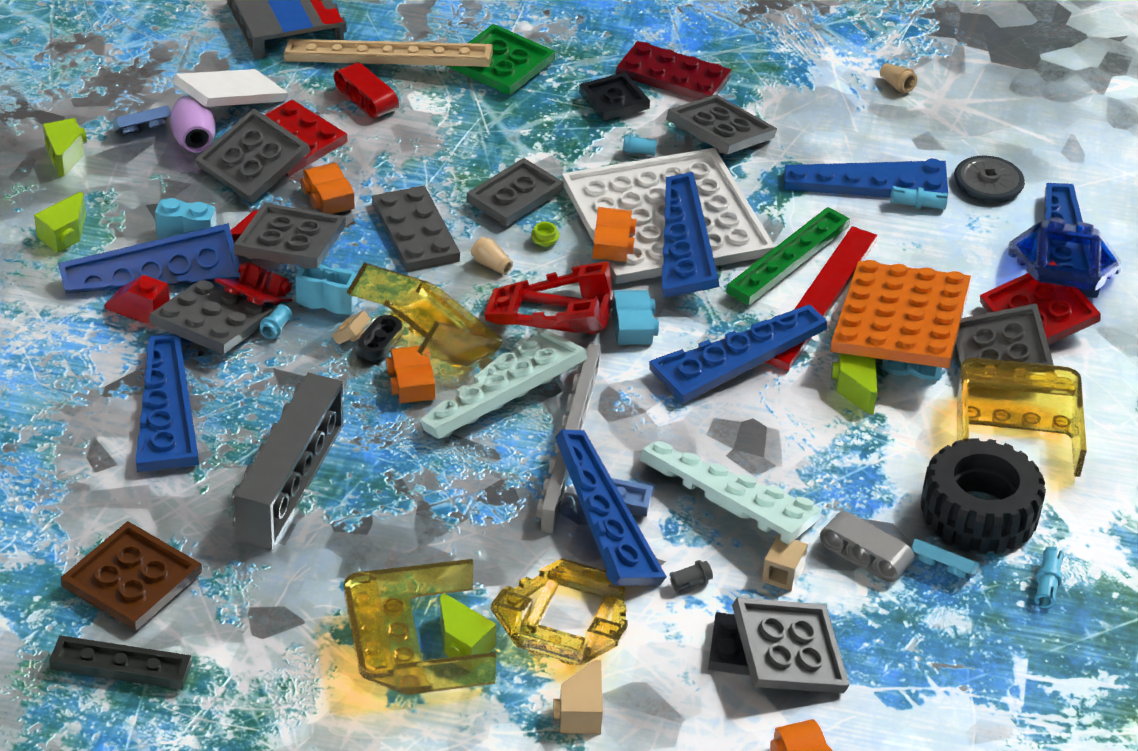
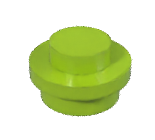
(545, 234)

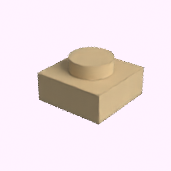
(351, 328)

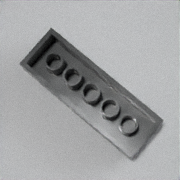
(288, 461)

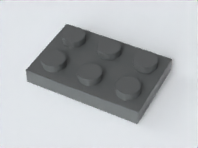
(514, 191)

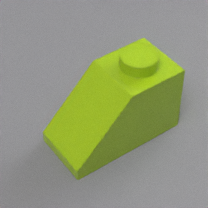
(64, 144)
(62, 222)
(856, 380)
(464, 629)

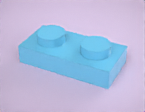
(956, 564)

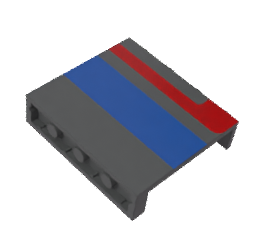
(280, 18)

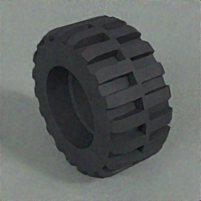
(975, 521)

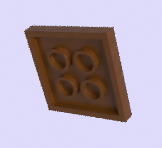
(131, 575)

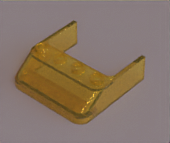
(448, 327)
(1022, 398)
(387, 635)

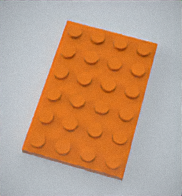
(902, 314)

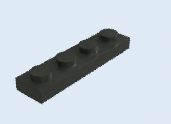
(120, 662)

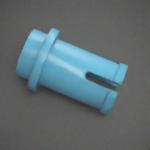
(639, 145)
(272, 326)

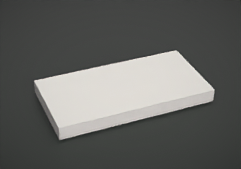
(230, 87)

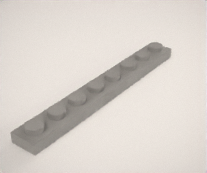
(577, 408)

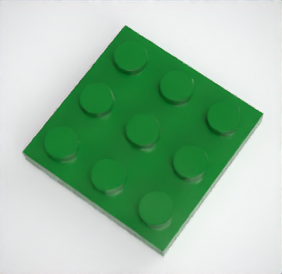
(512, 61)

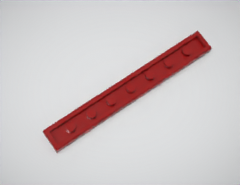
(830, 285)

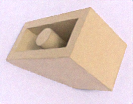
(581, 702)

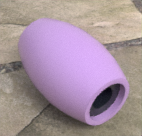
(192, 124)

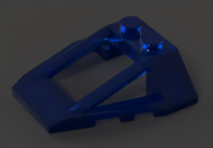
(1032, 250)

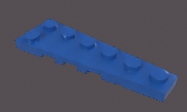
(867, 178)
(1062, 203)
(687, 247)
(173, 260)
(714, 363)
(166, 418)
(616, 533)

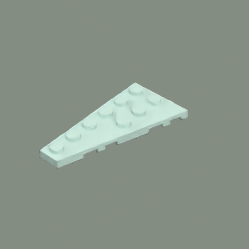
(504, 379)
(736, 492)

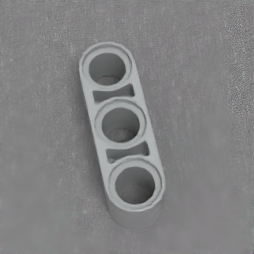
(867, 546)

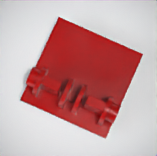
(258, 285)

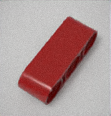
(366, 90)

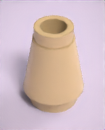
(899, 77)
(491, 255)

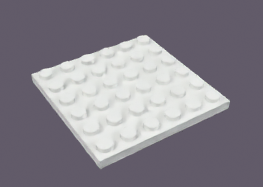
(641, 187)

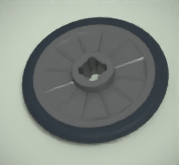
(989, 178)

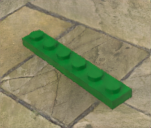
(787, 256)

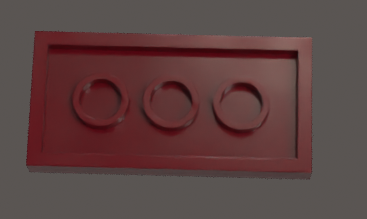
(673, 71)

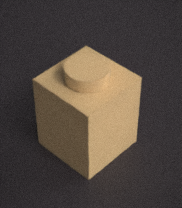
(784, 563)

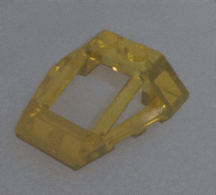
(523, 626)

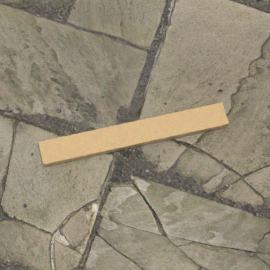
(388, 52)

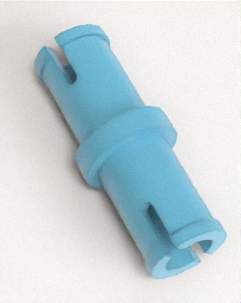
(918, 198)
(1049, 577)

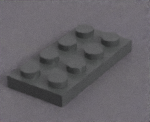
(415, 228)

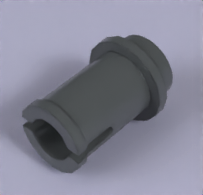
(691, 576)

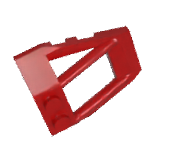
(582, 314)

